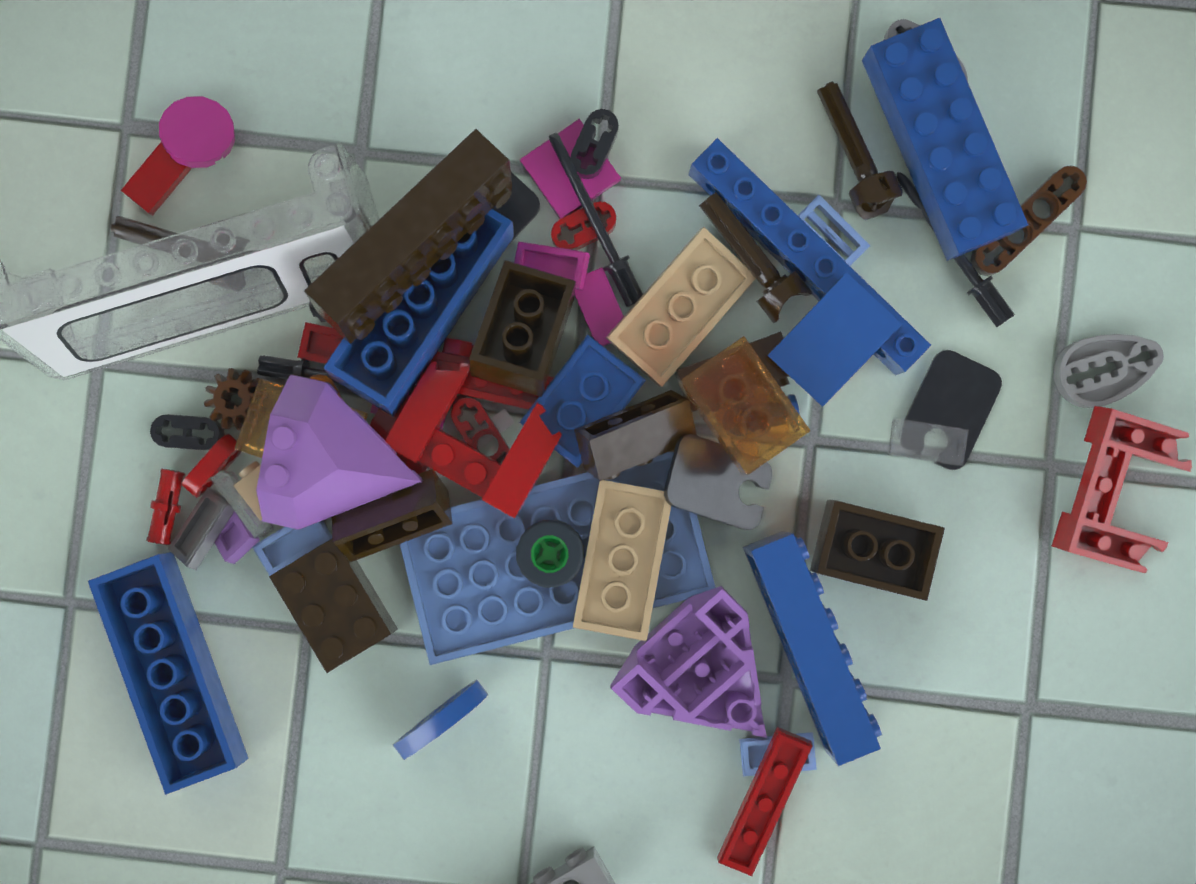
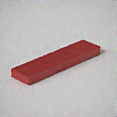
(764, 801)

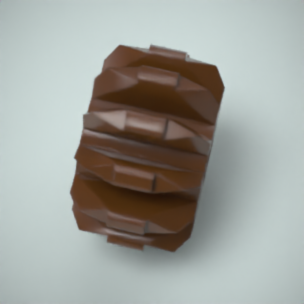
(225, 408)

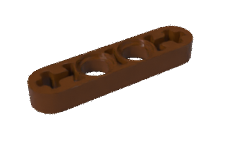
(1035, 224)

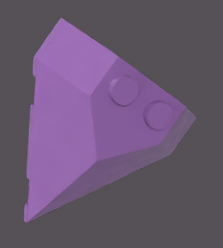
(322, 458)
(697, 667)

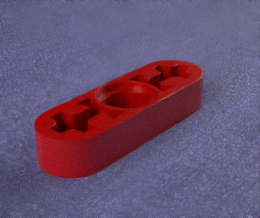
(481, 416)

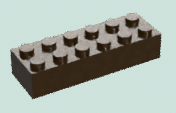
(412, 237)

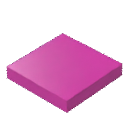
(552, 180)

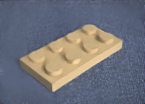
(681, 307)
(622, 560)

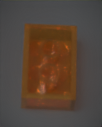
(743, 406)

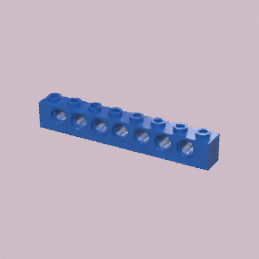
(794, 242)

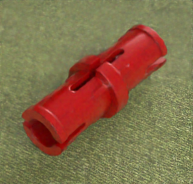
(165, 506)

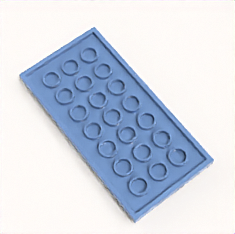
(479, 600)

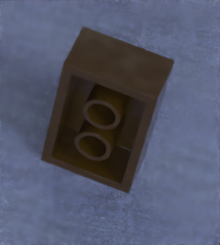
(522, 328)
(877, 549)
(333, 604)

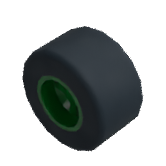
(547, 564)

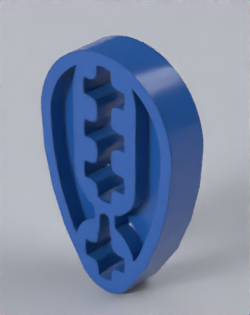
(441, 719)

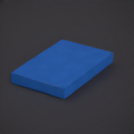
(834, 339)
(583, 391)

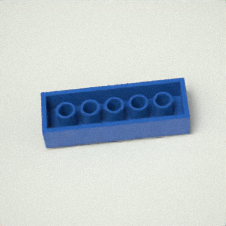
(943, 139)
(405, 341)
(812, 647)
(168, 672)

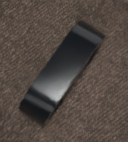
(586, 140)
(188, 424)

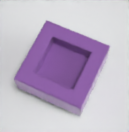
(235, 540)

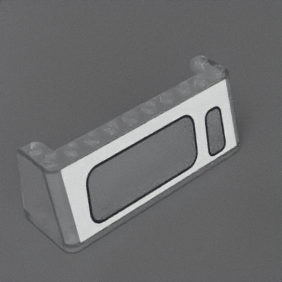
(188, 281)

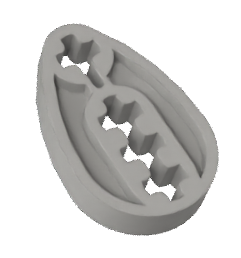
(1105, 387)

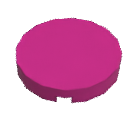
(196, 131)

